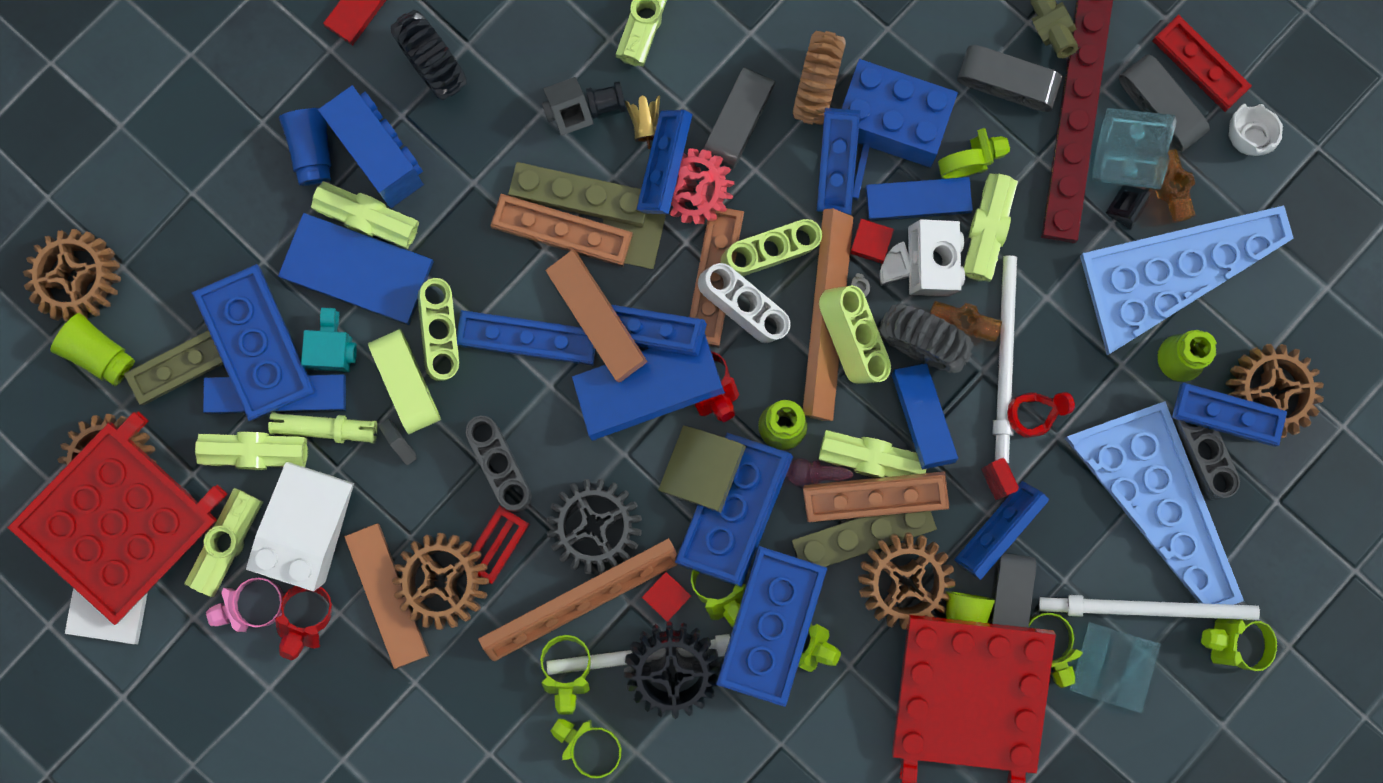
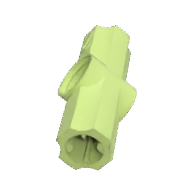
(639, 32)
(365, 215)
(989, 227)
(250, 450)
(868, 456)
(212, 563)

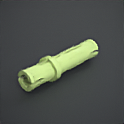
(322, 427)

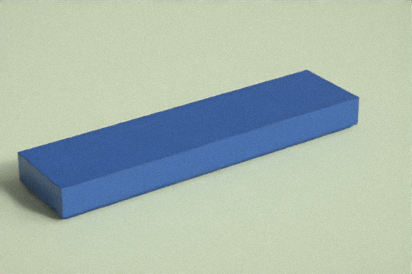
(524, 337)
(329, 396)

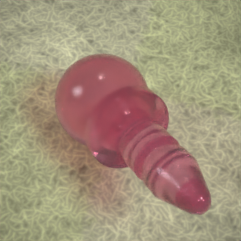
(803, 472)

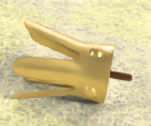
(644, 119)

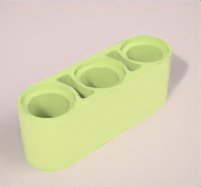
(785, 240)
(438, 312)
(855, 334)
(404, 381)

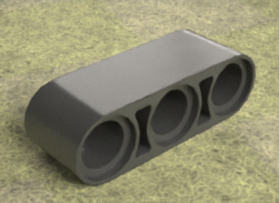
(1009, 78)
(1158, 92)
(739, 116)
(486, 452)
(1204, 469)
(1013, 590)

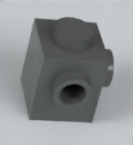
(567, 106)

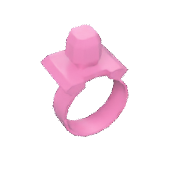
(224, 614)

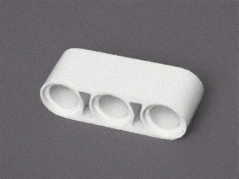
(760, 304)

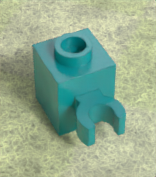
(328, 348)

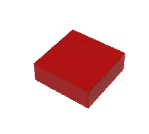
(872, 241)
(666, 596)

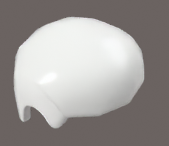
(1255, 130)

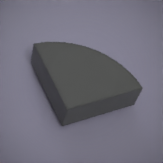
(397, 442)

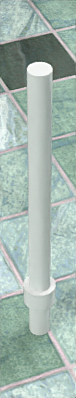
(1001, 426)
(1076, 606)
(618, 658)

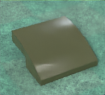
(702, 468)

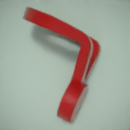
(1062, 405)

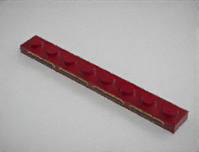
(1077, 121)

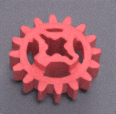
(710, 190)

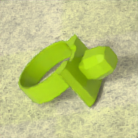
(976, 159)
(724, 607)
(1224, 639)
(819, 650)
(1062, 673)
(565, 700)
(564, 731)

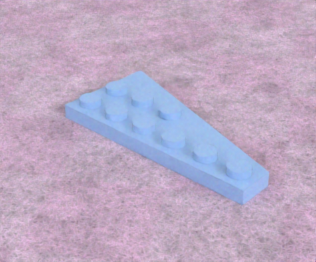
(1159, 275)
(1154, 484)

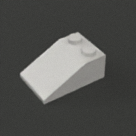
(300, 527)

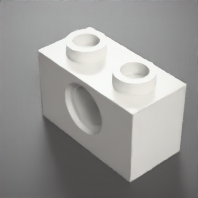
(925, 274)

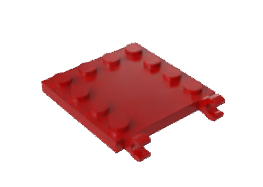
(114, 521)
(972, 696)

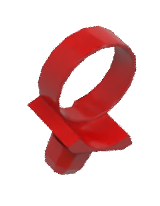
(721, 404)
(294, 637)

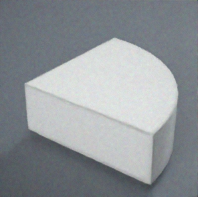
(896, 265)

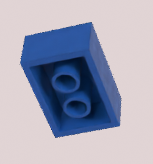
(899, 112)
(373, 145)

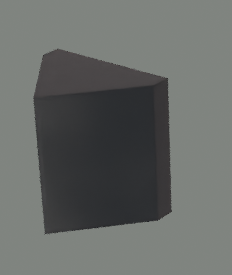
(1128, 205)

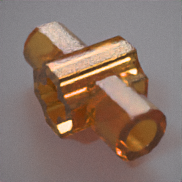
(1179, 202)
(982, 327)

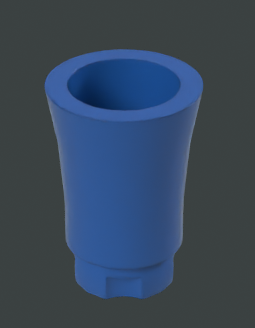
(307, 145)

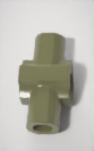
(1055, 26)

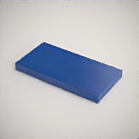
(355, 268)
(253, 342)
(655, 389)
(727, 541)
(771, 626)

